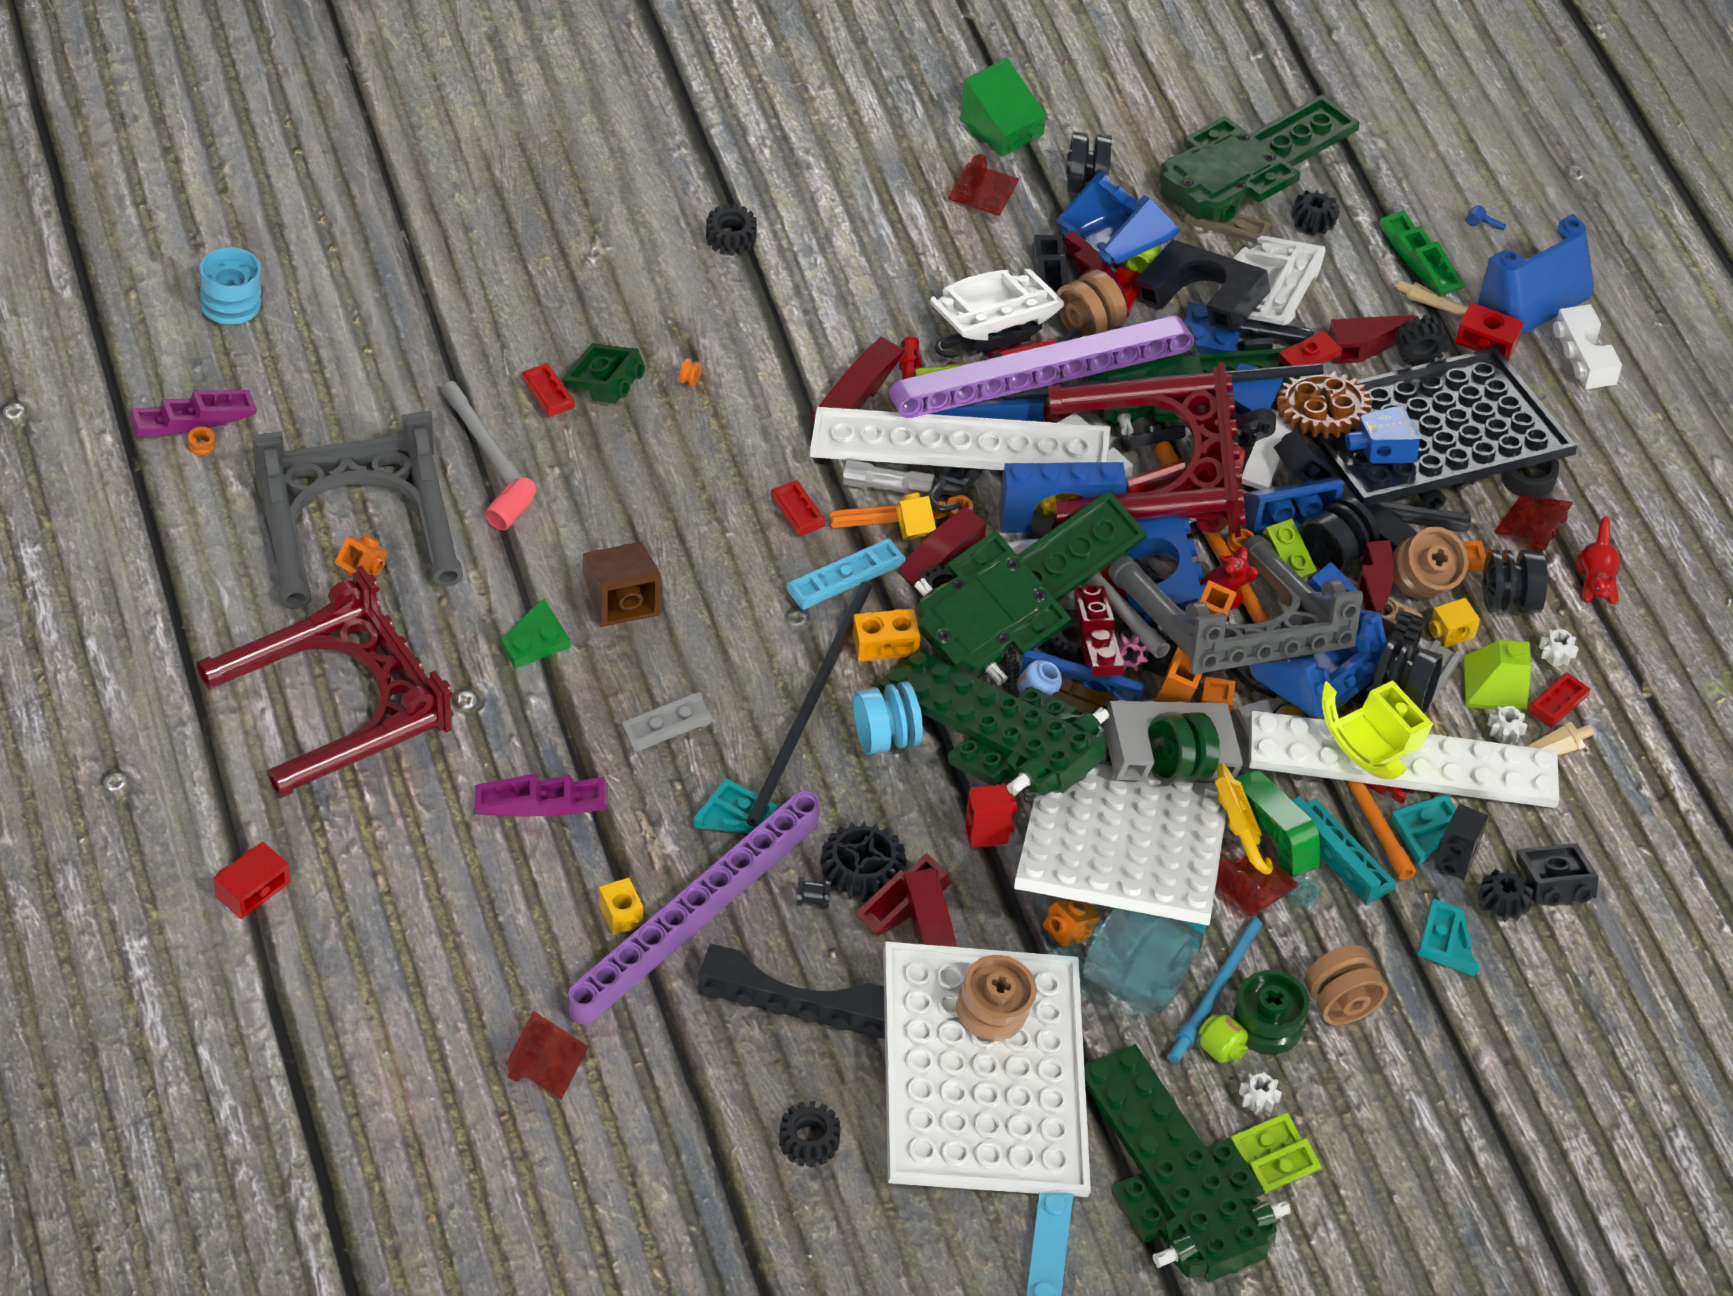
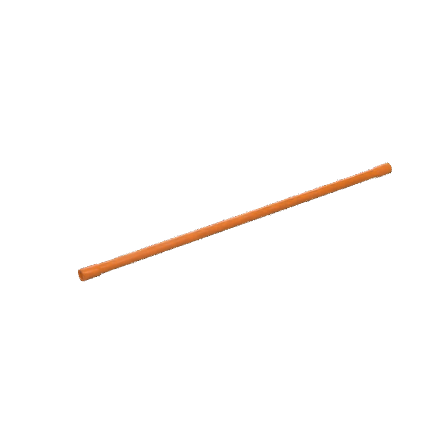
(1395, 853)

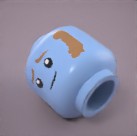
(1042, 676)

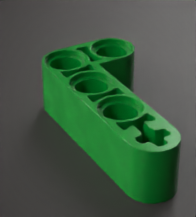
(1284, 823)

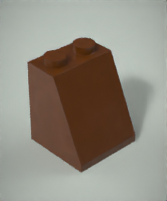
(623, 583)

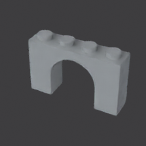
(1129, 741)

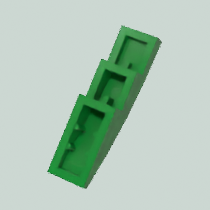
(1420, 254)

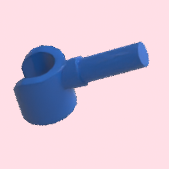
(1478, 214)

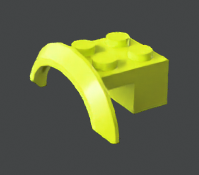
(1379, 731)

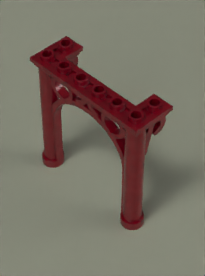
(1203, 401)
(351, 610)

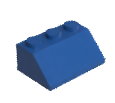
(1288, 502)

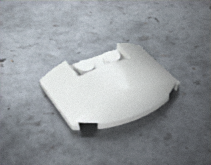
(1290, 272)
(996, 302)

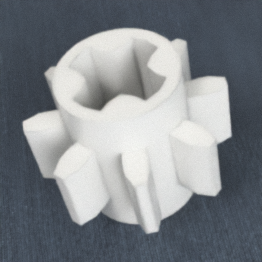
(1558, 647)
(1507, 724)
(1260, 1092)

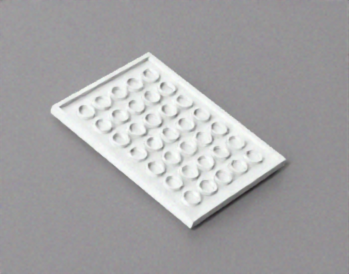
(1127, 845)
(976, 1107)

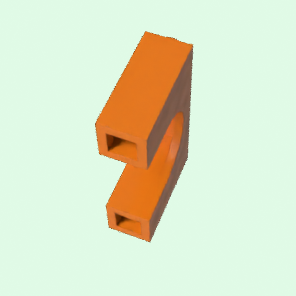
(1178, 681)

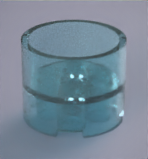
(1142, 958)

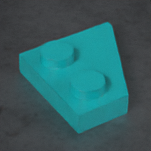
(729, 809)
(1424, 825)
(1447, 939)

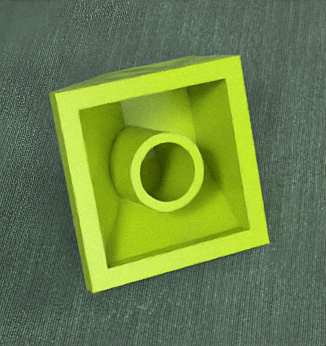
(1498, 675)

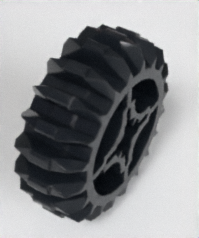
(850, 847)

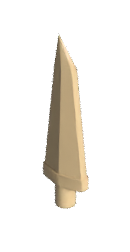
(1426, 296)
(1564, 739)

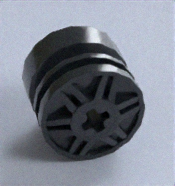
(1339, 533)
(1510, 580)
(1414, 677)

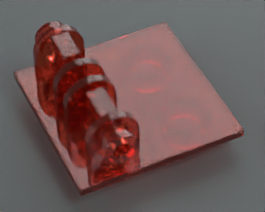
(983, 187)
(1535, 519)
(1249, 887)
(546, 1055)

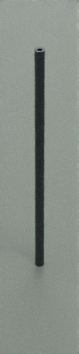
(1237, 376)
(808, 706)

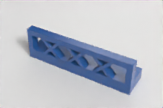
(1004, 409)
(1118, 686)

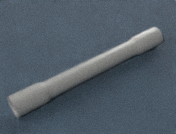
(460, 404)
(1147, 634)

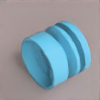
(230, 285)
(893, 717)

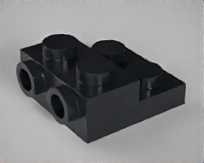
(1558, 873)

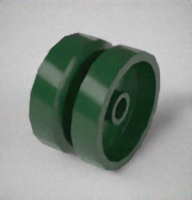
(1184, 747)
(1272, 1011)

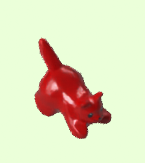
(1600, 565)
(1233, 574)

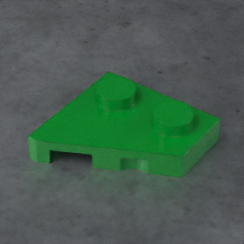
(535, 636)

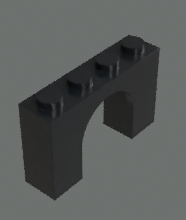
(1184, 264)

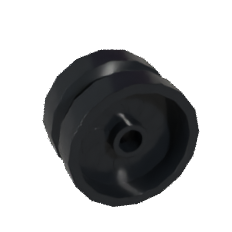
(1086, 163)

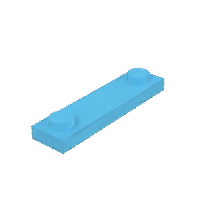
(845, 573)
(1049, 1244)

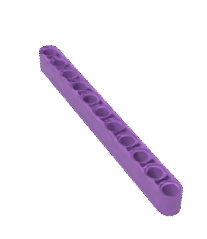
(1040, 367)
(754, 857)

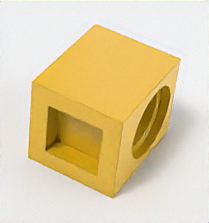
(915, 516)
(1454, 623)
(616, 896)

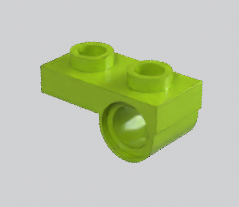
(1290, 547)

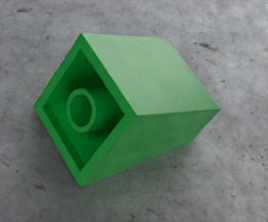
(1001, 108)

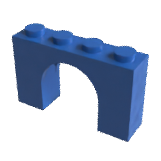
(1030, 483)
(1168, 538)

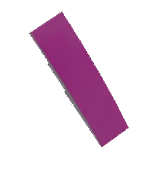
(203, 409)
(536, 797)

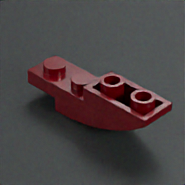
(1097, 631)

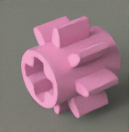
(1137, 653)

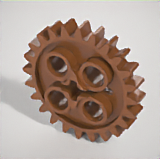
(1306, 408)

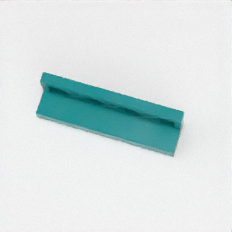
(1346, 855)

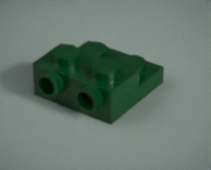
(605, 372)

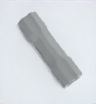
(867, 475)

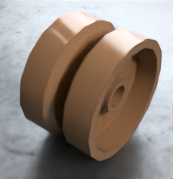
(1092, 304)
(1430, 563)
(1346, 985)
(995, 997)

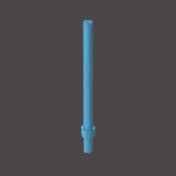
(1189, 1032)

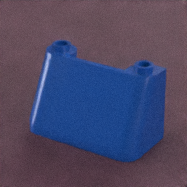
(1115, 221)
(1543, 283)
(1346, 669)

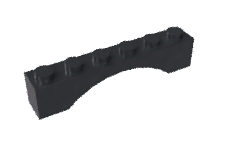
(732, 977)

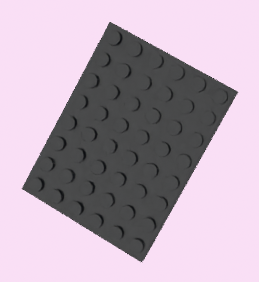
(1470, 422)

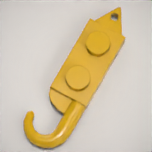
(1242, 820)

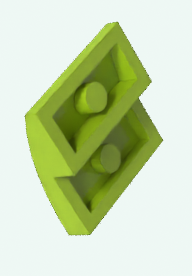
(1276, 1152)

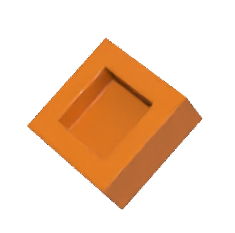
(1476, 555)
(1218, 691)

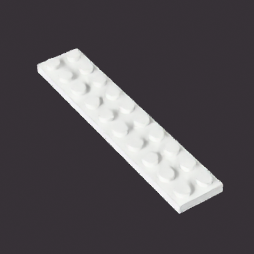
(952, 439)
(1439, 766)

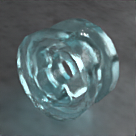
(1310, 900)

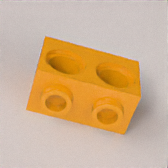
(885, 634)

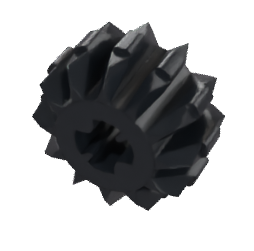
(1315, 212)
(1505, 894)

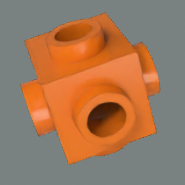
(363, 552)
(1071, 921)

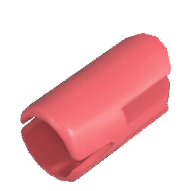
(510, 503)

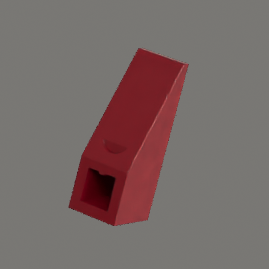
(1365, 336)

